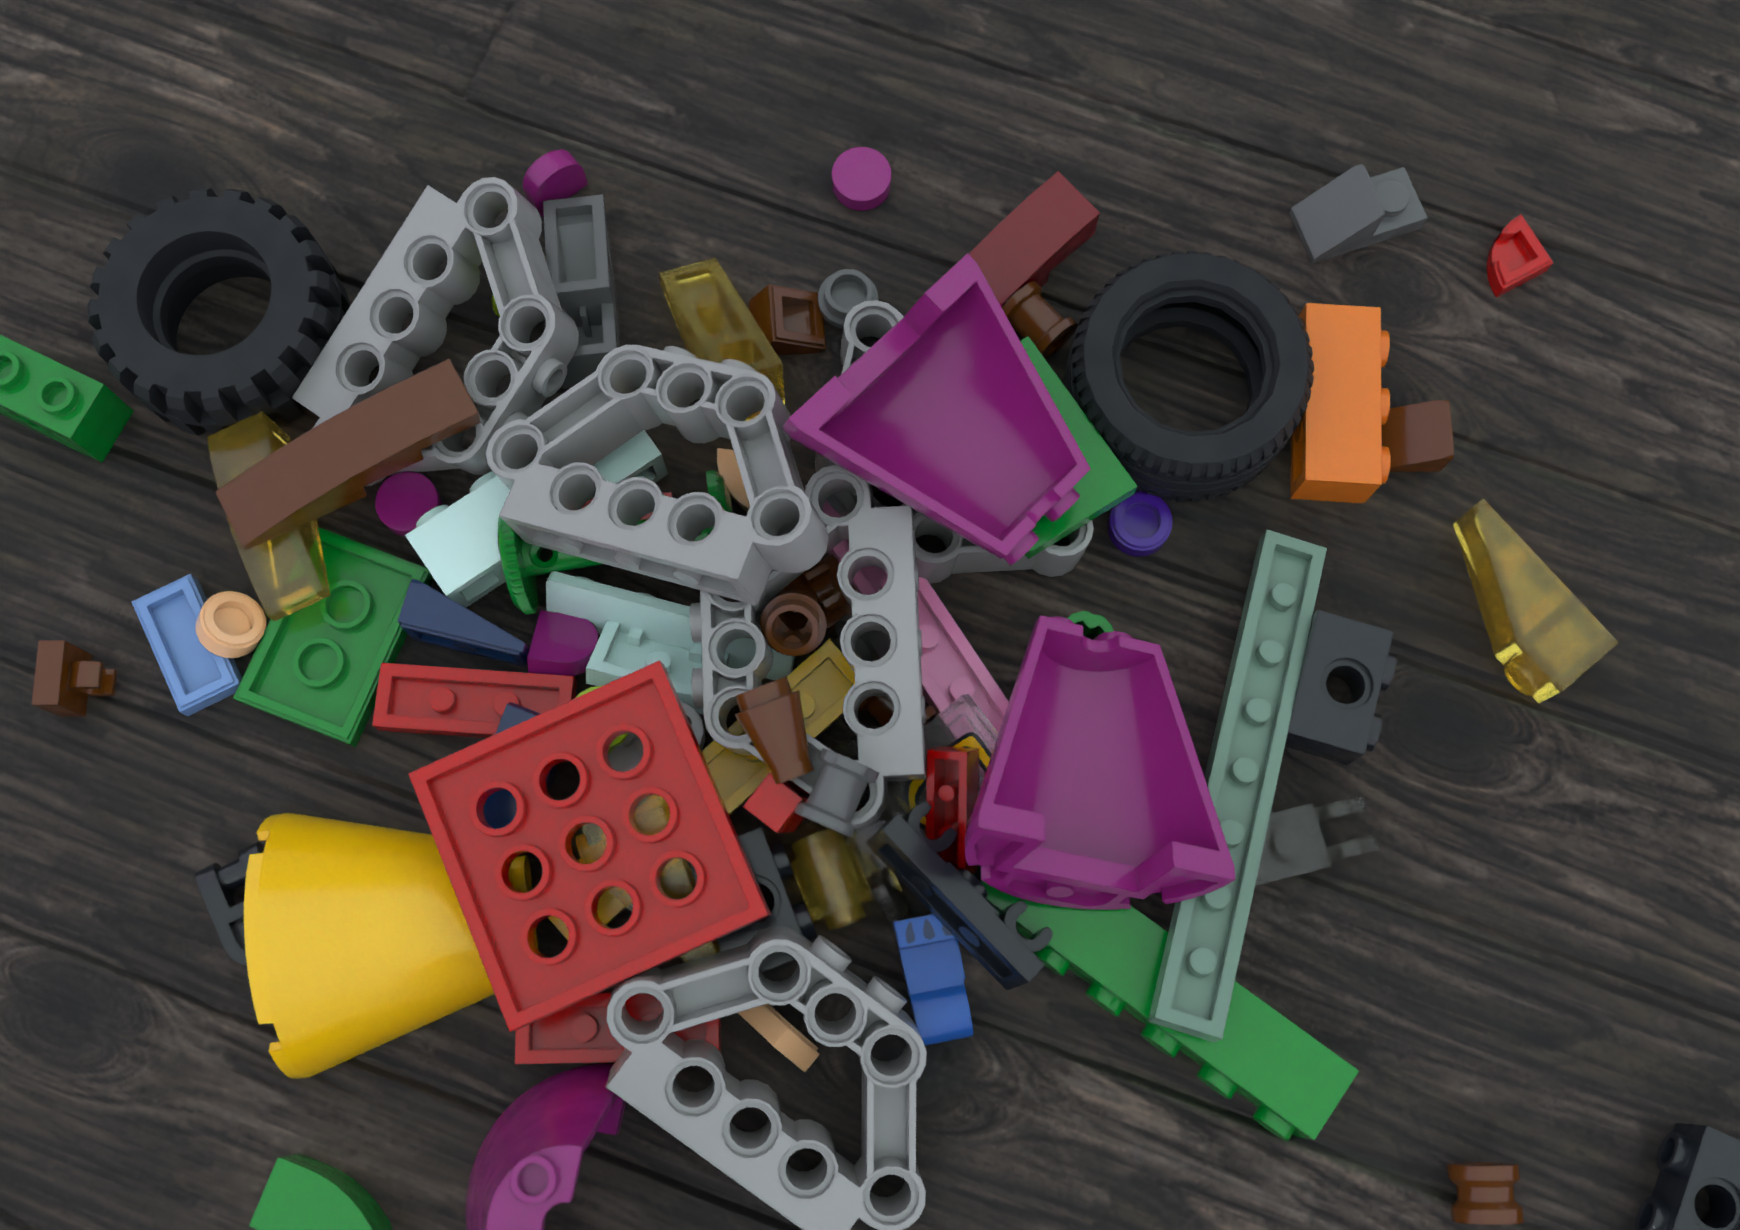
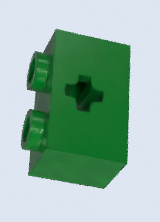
(59, 401)

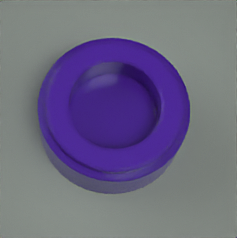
(1140, 524)

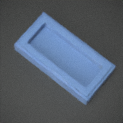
(190, 670)

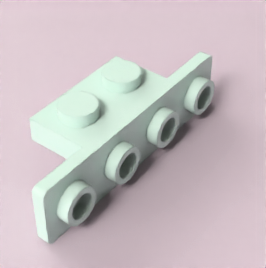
(641, 631)

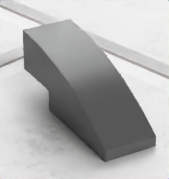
(583, 278)

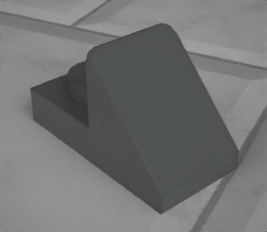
(1357, 212)

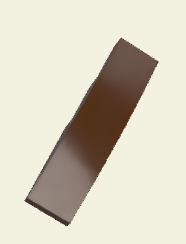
(345, 454)

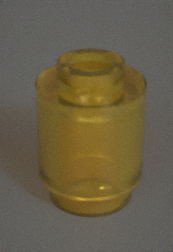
(831, 879)

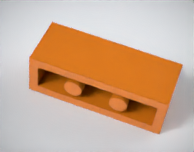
(1339, 436)

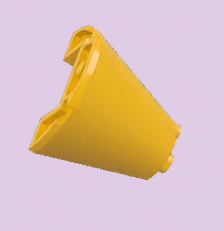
(354, 938)

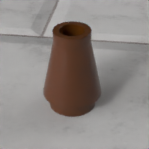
(792, 632)
(777, 728)

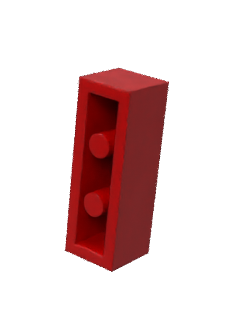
(952, 793)
(776, 804)

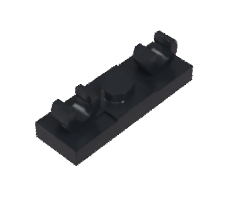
(959, 899)

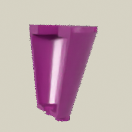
(951, 420)
(1095, 781)
(538, 1148)

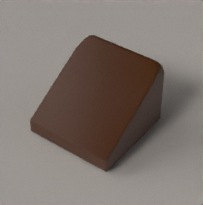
(789, 319)
(1419, 436)

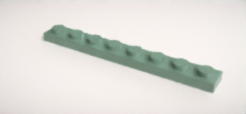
(1242, 781)

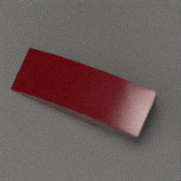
(1035, 237)

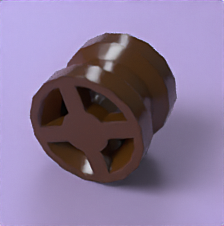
(1485, 1193)

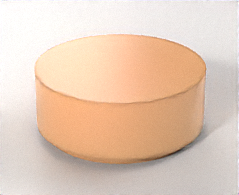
(230, 624)

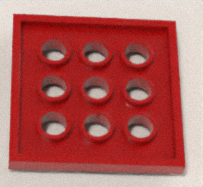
(480, 857)

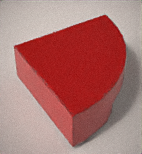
(1515, 257)

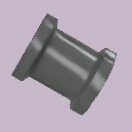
(837, 792)

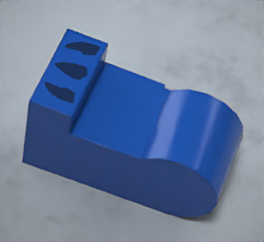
(933, 979)

